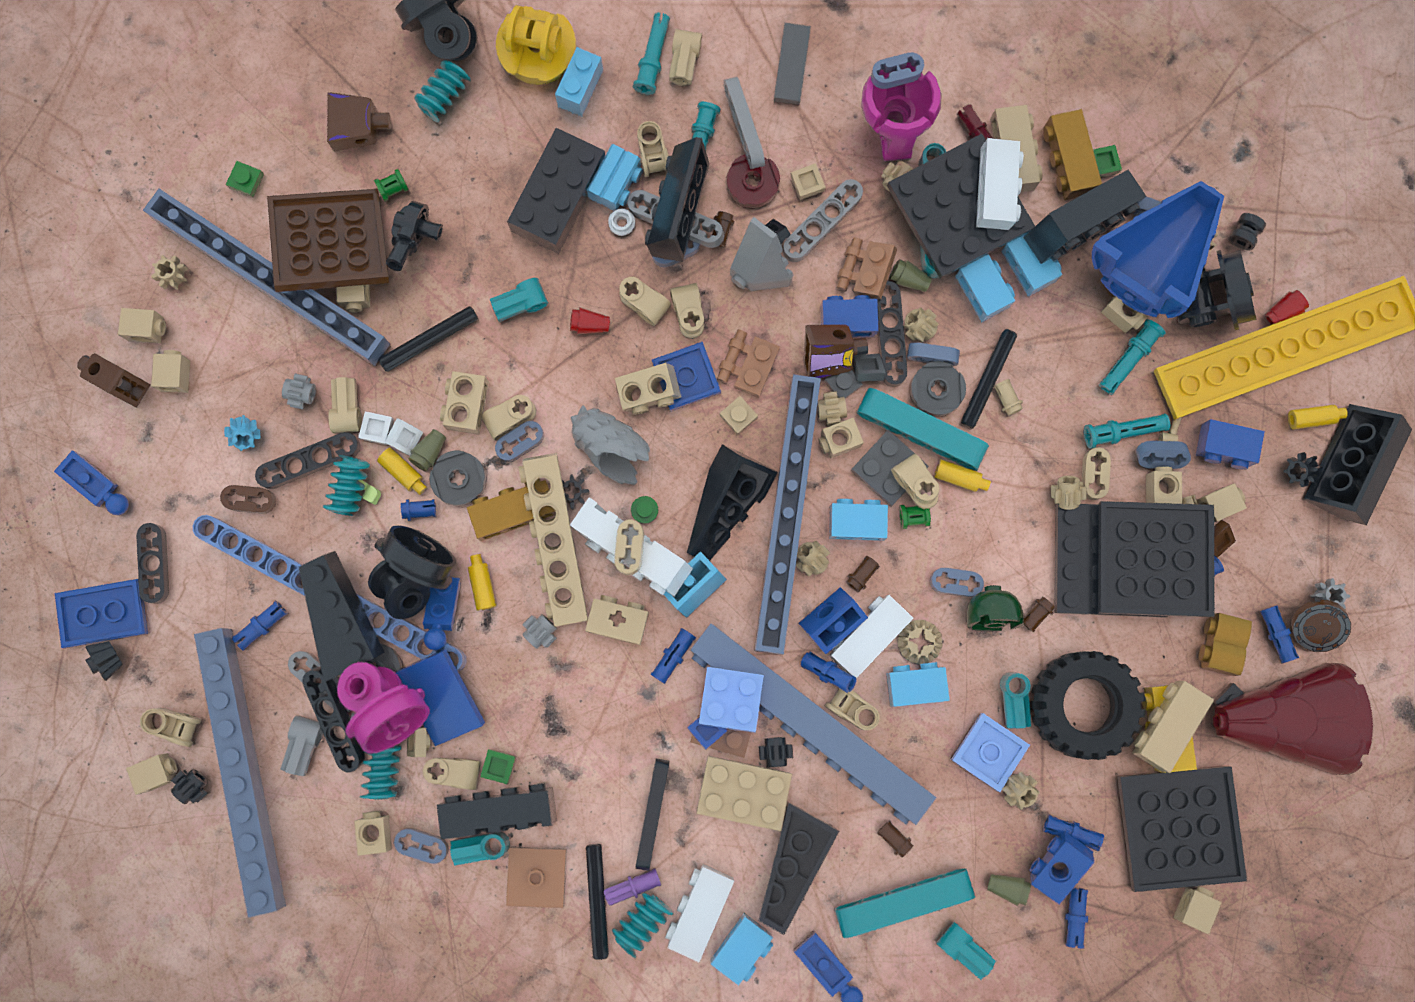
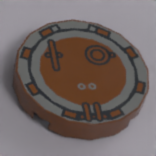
(1321, 626)

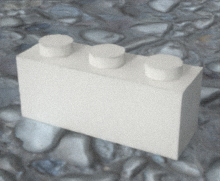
(999, 184)
(872, 636)
(699, 912)

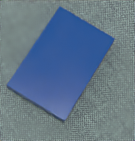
(100, 613)
(446, 695)

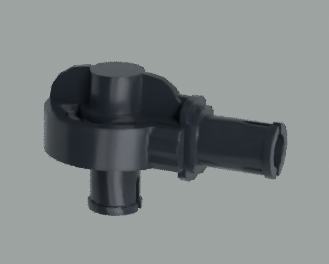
(408, 231)

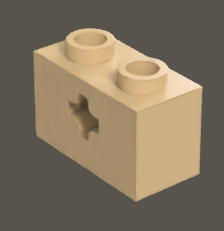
(630, 631)

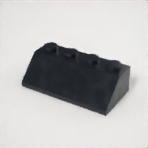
(678, 200)
(1359, 463)

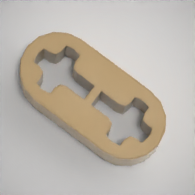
(1102, 473)
(622, 547)

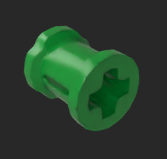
(391, 185)
(905, 519)

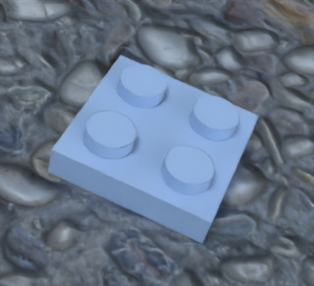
(731, 699)
(990, 752)

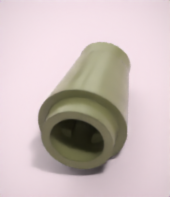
(910, 276)
(427, 450)
(1010, 888)

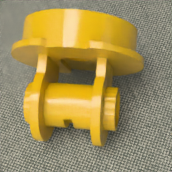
(539, 30)

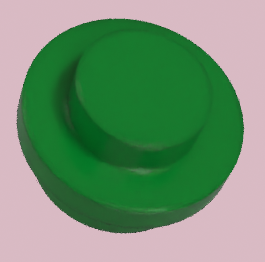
(644, 509)

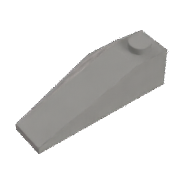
(759, 260)

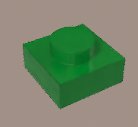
(1107, 160)
(244, 179)
(498, 766)

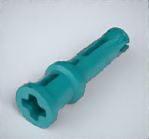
(649, 65)
(705, 121)
(1138, 347)
(1113, 432)

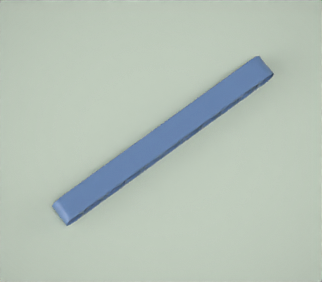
(291, 578)

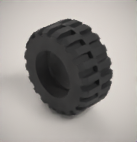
(1123, 698)

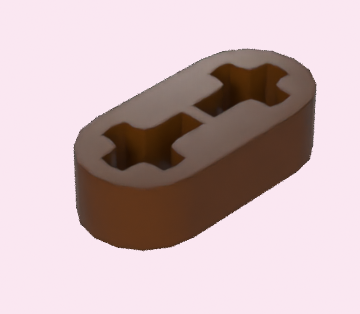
(249, 493)

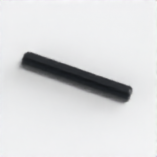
(428, 338)
(989, 378)
(597, 901)

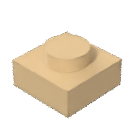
(807, 181)
(738, 415)
(418, 743)

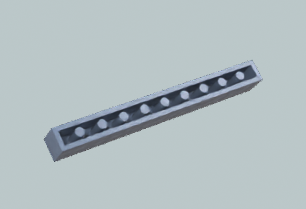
(259, 273)
(787, 515)
(819, 729)
(240, 772)

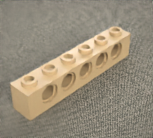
(574, 608)

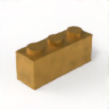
(1072, 154)
(505, 511)

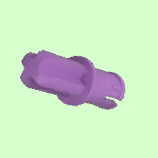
(632, 887)

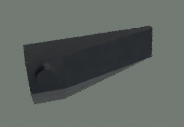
(729, 492)

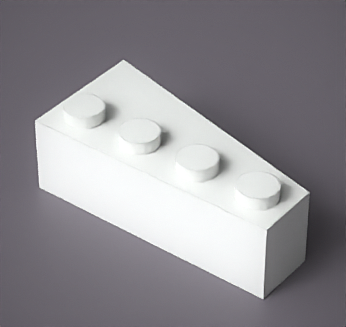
(658, 564)

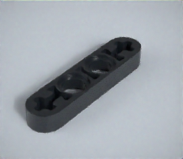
(895, 334)
(306, 456)
(330, 720)
(652, 814)

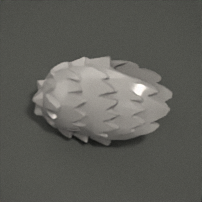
(609, 444)

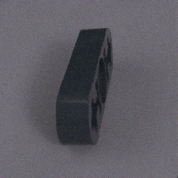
(142, 555)

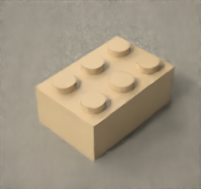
(744, 793)

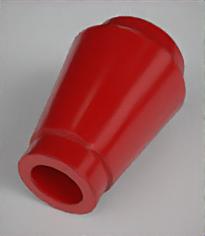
(1288, 306)
(587, 321)

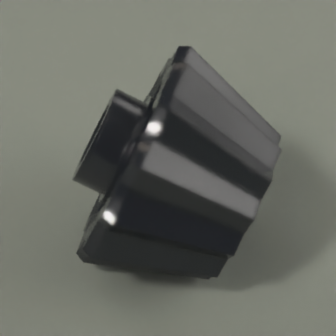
(103, 659)

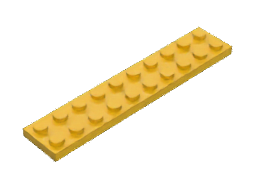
(1287, 348)

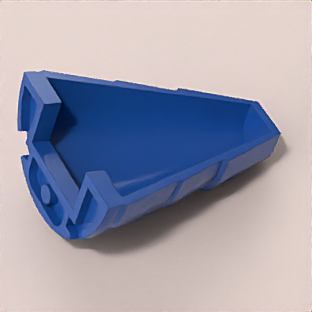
(1161, 253)

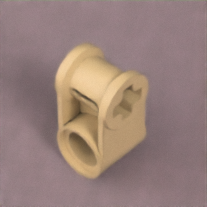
(652, 153)
(647, 303)
(688, 306)
(506, 416)
(914, 478)
(851, 708)
(175, 726)
(457, 772)

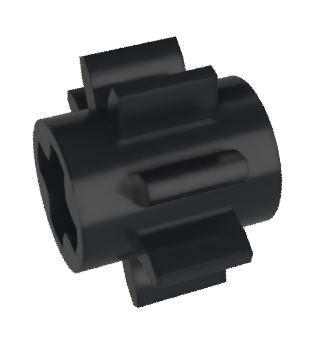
(1295, 473)
(578, 497)
(775, 752)
(189, 786)

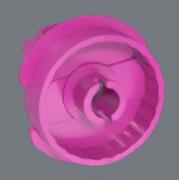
(382, 705)

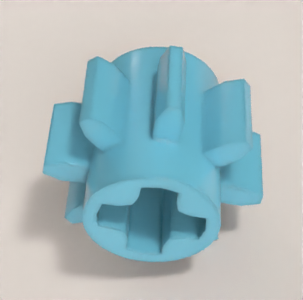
(242, 432)

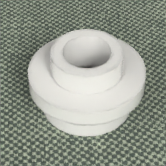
(618, 215)

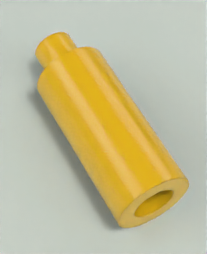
(1315, 416)
(401, 471)
(961, 476)
(481, 584)

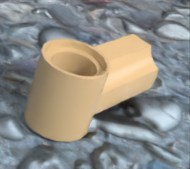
(685, 51)
(344, 414)

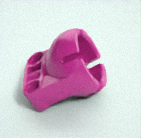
(911, 104)

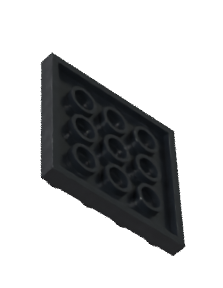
(942, 209)
(1156, 559)
(1078, 561)
(1181, 829)

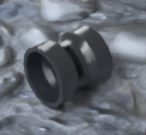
(1247, 231)

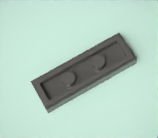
(792, 63)

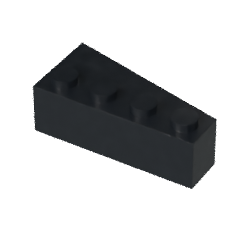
(336, 617)
(496, 812)
(798, 858)

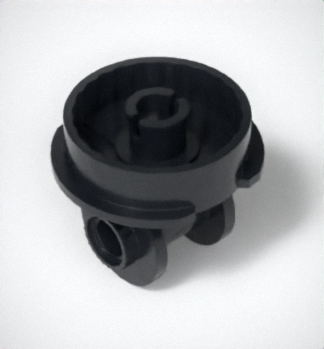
(439, 20)
(1238, 290)
(409, 570)

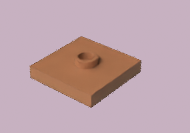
(536, 877)

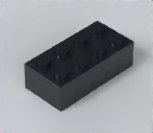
(556, 191)
(1085, 217)

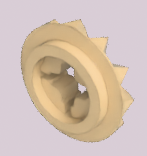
(910, 650)

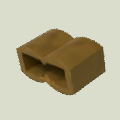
(1225, 644)

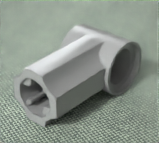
(303, 737)

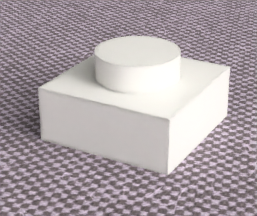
(375, 427)
(403, 436)

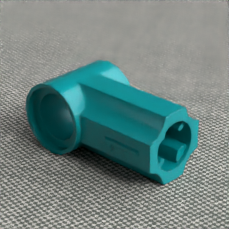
(526, 298)
(1017, 703)
(477, 848)
(961, 947)

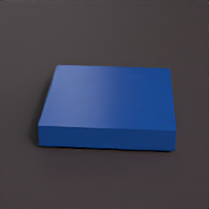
(693, 375)

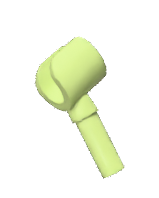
(371, 493)

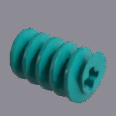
(440, 89)
(347, 485)
(380, 774)
(641, 924)

